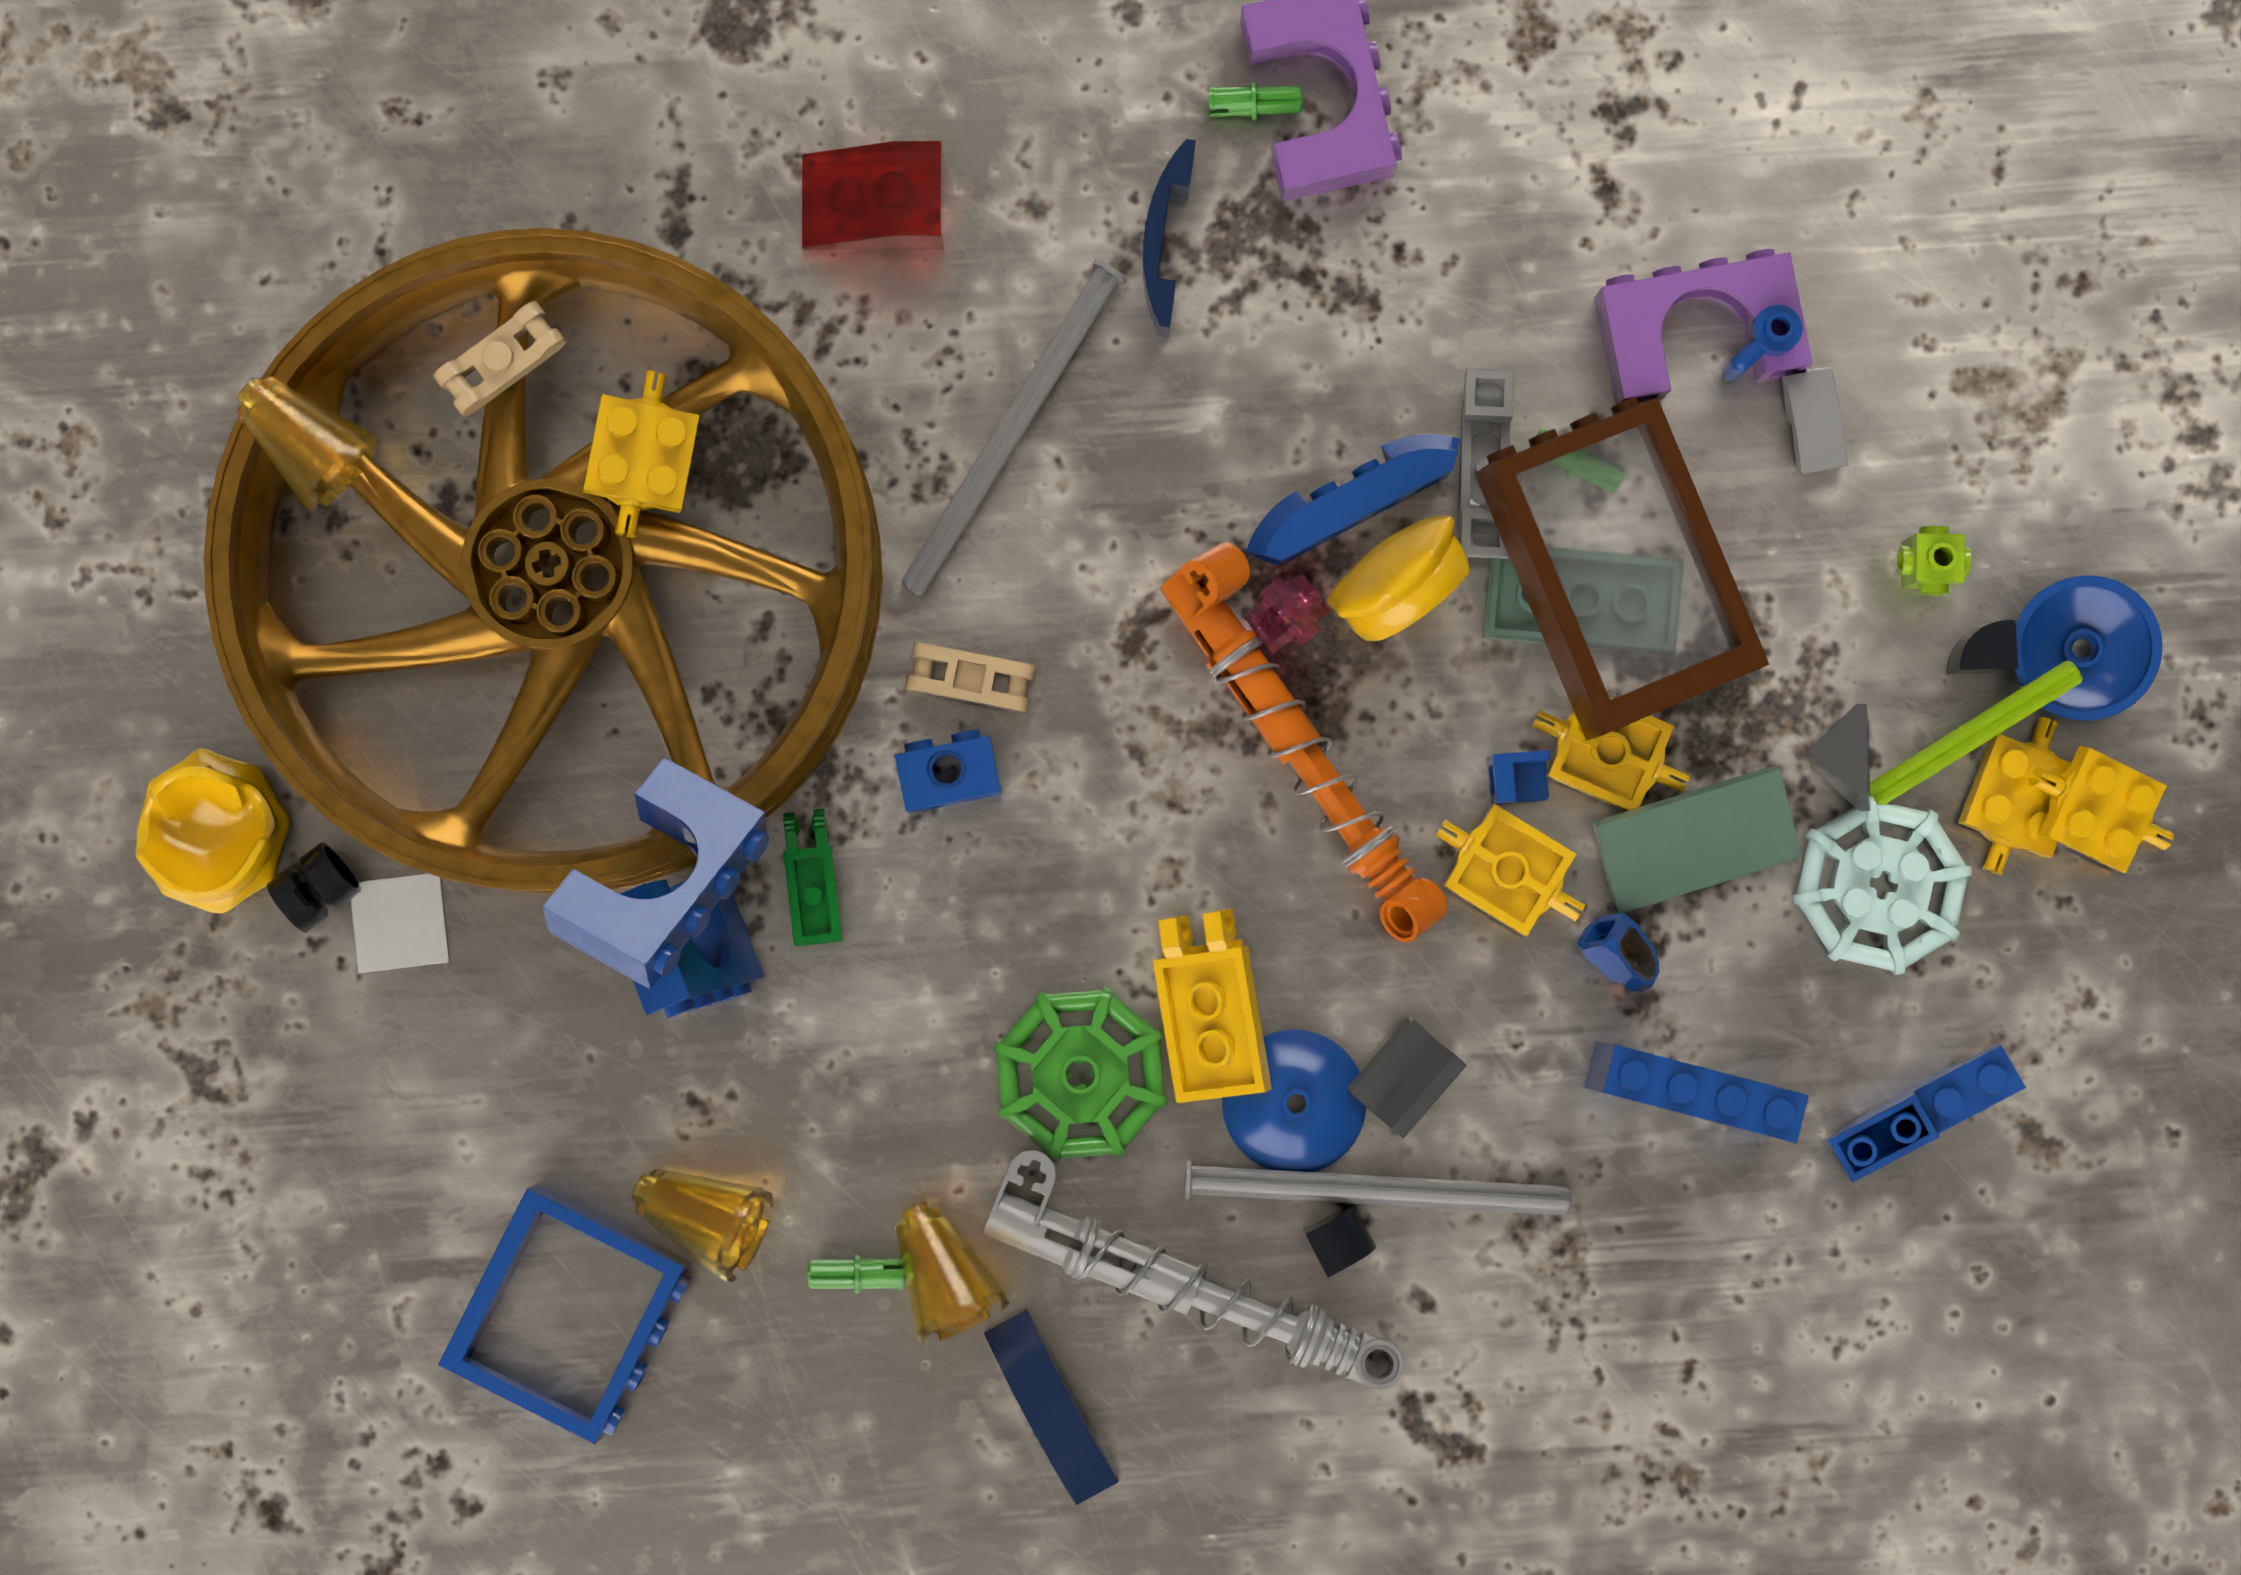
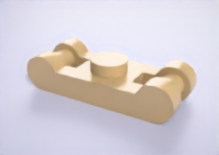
(500, 359)
(970, 677)

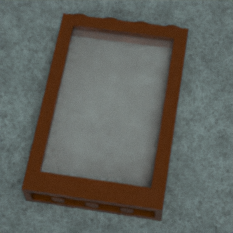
(1620, 566)

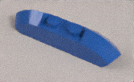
(1299, 526)

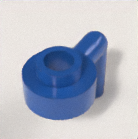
(1764, 340)

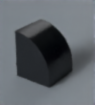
(1985, 650)
(1340, 1240)

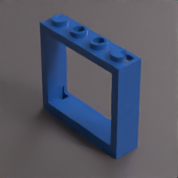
(496, 1277)

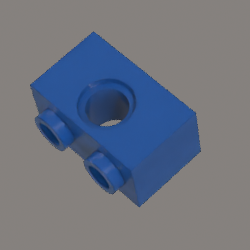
(977, 779)

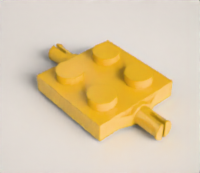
(640, 453)
(1614, 765)
(2004, 803)
(2102, 808)
(1509, 870)

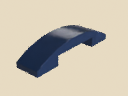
(1172, 183)
(1050, 1407)

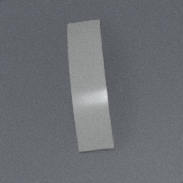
(1484, 430)

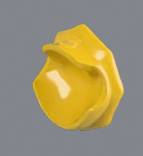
(1401, 579)
(211, 831)

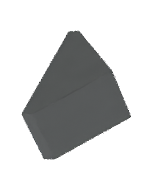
(1844, 757)

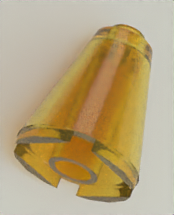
(305, 440)
(705, 1217)
(943, 1275)

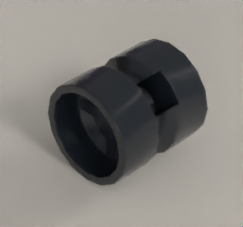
(326, 876)

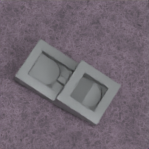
(1815, 419)

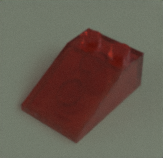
(874, 197)

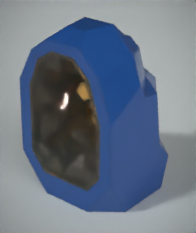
(1620, 951)

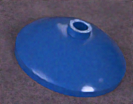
(2120, 637)
(1326, 1126)

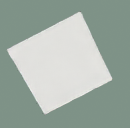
(399, 923)

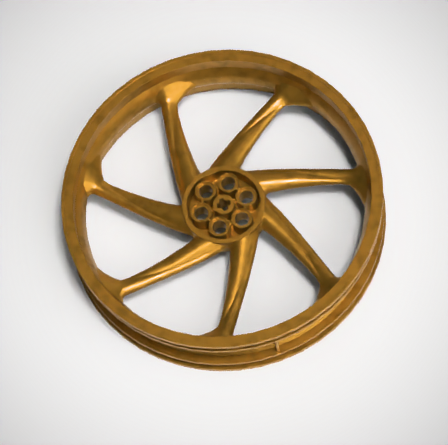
(267, 661)

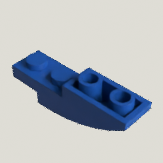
(1925, 1111)

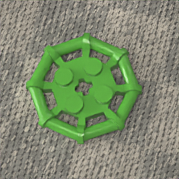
(1081, 1102)

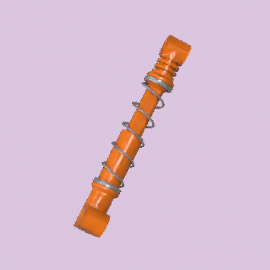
(1233, 653)

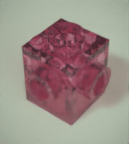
(1287, 613)

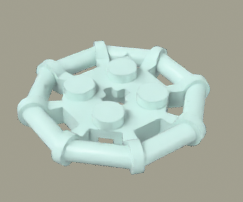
(1898, 909)

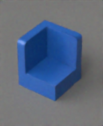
(1518, 777)

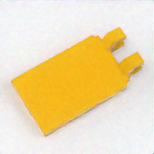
(1210, 1010)

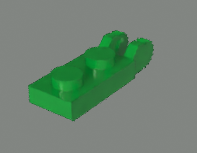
(812, 884)

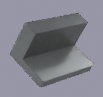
(1406, 1077)

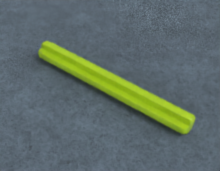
(1975, 732)

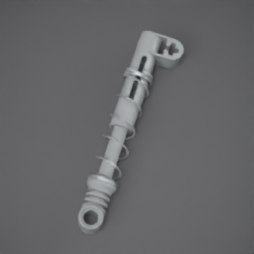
(1178, 1284)

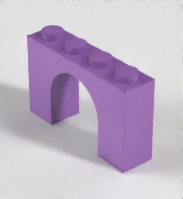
(1361, 145)
(1635, 310)

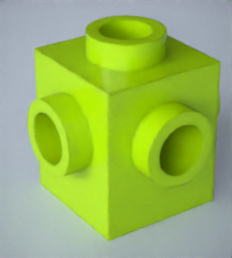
(1918, 565)

